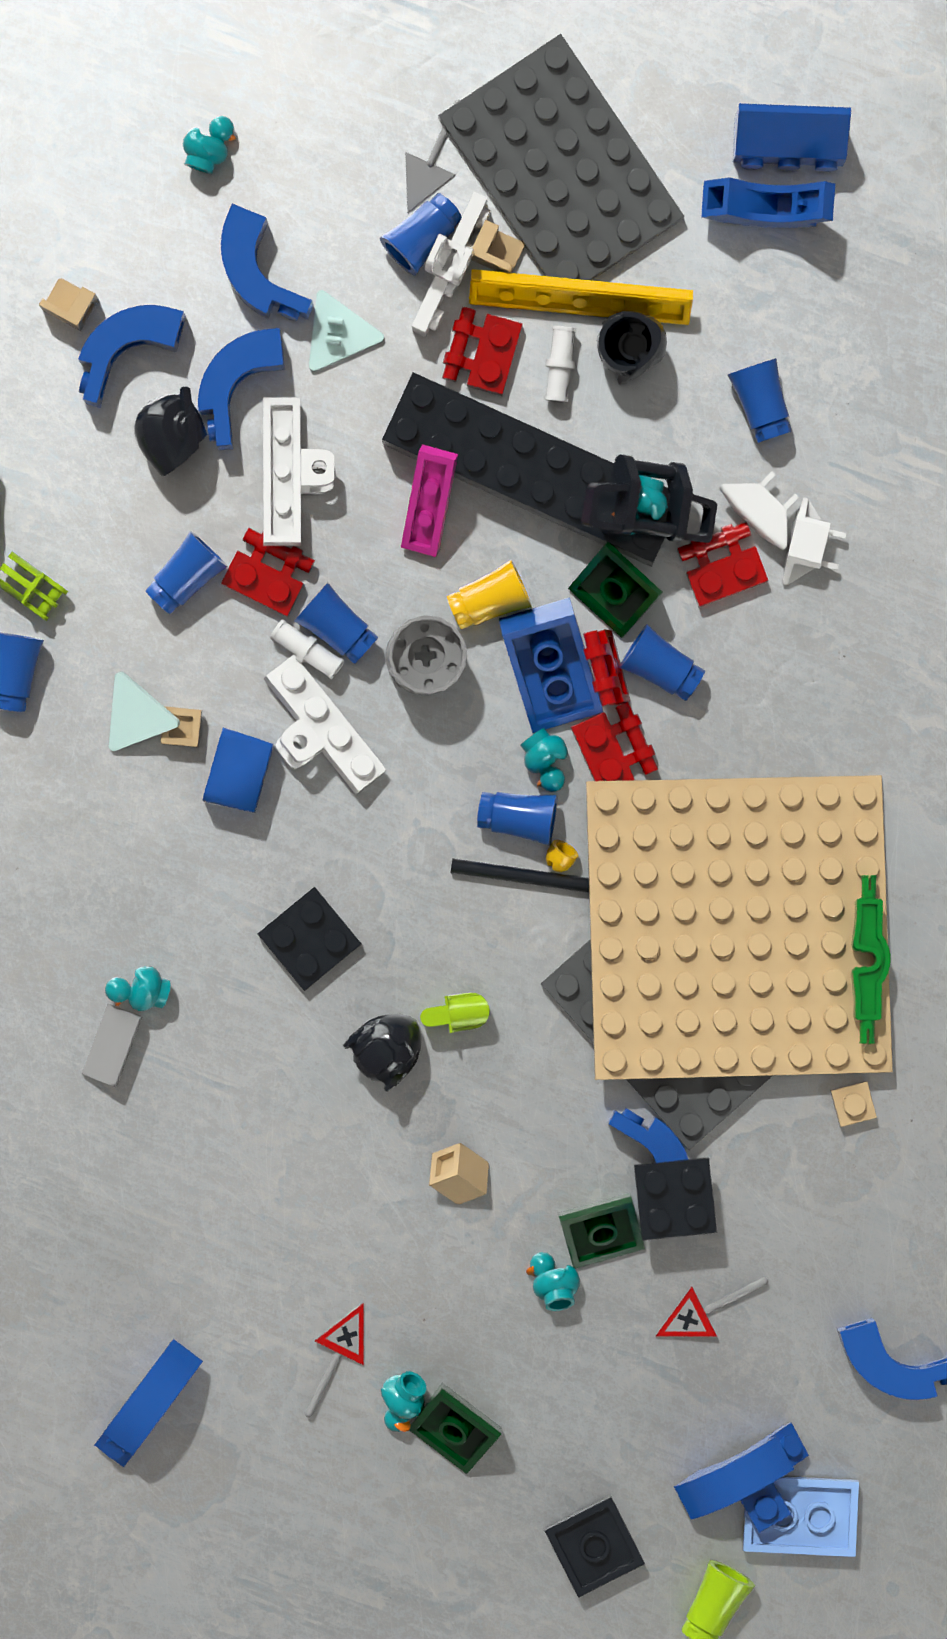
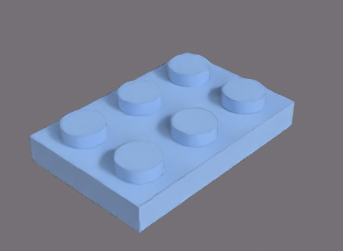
(819, 1523)

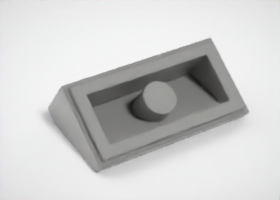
(112, 1045)

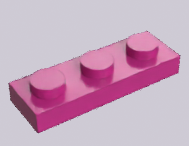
(429, 500)

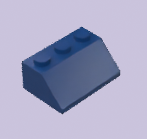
(791, 136)

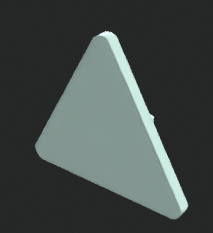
(338, 332)
(136, 714)

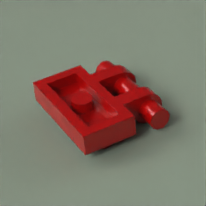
(493, 355)
(727, 575)
(263, 583)
(605, 665)
(602, 750)

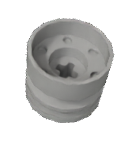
(439, 638)

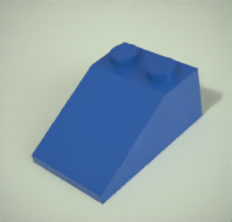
(550, 665)

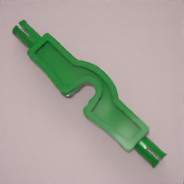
(868, 939)

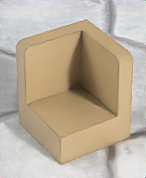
(496, 249)
(70, 303)
(459, 1173)

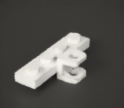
(449, 263)
(288, 472)
(319, 728)

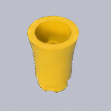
(489, 597)

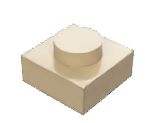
(188, 731)
(853, 1104)

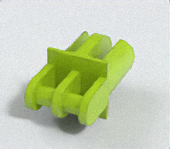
(32, 588)
(461, 1012)

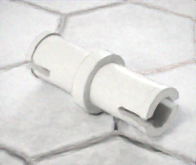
(560, 364)
(307, 649)

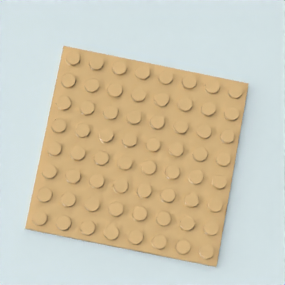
(732, 925)

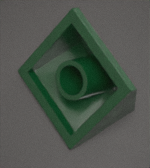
(615, 590)
(601, 1230)
(455, 1428)

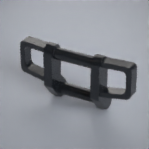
(628, 487)

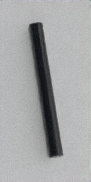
(520, 875)

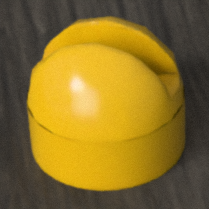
(560, 856)

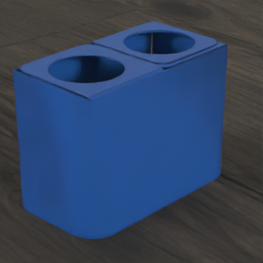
(238, 771)

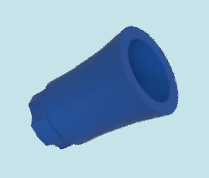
(415, 237)
(762, 399)
(185, 573)
(337, 624)
(662, 664)
(17, 669)
(519, 815)

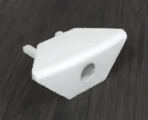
(760, 509)
(807, 544)

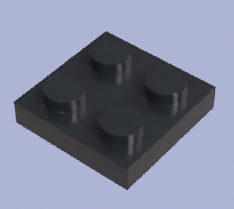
(309, 938)
(675, 1198)
(594, 1546)

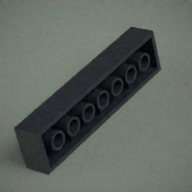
(513, 461)

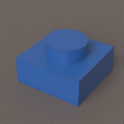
(766, 1507)

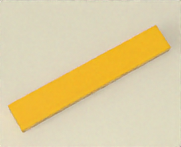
(578, 296)

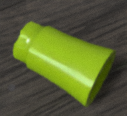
(716, 1601)

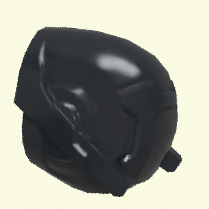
(631, 344)
(169, 430)
(386, 1048)

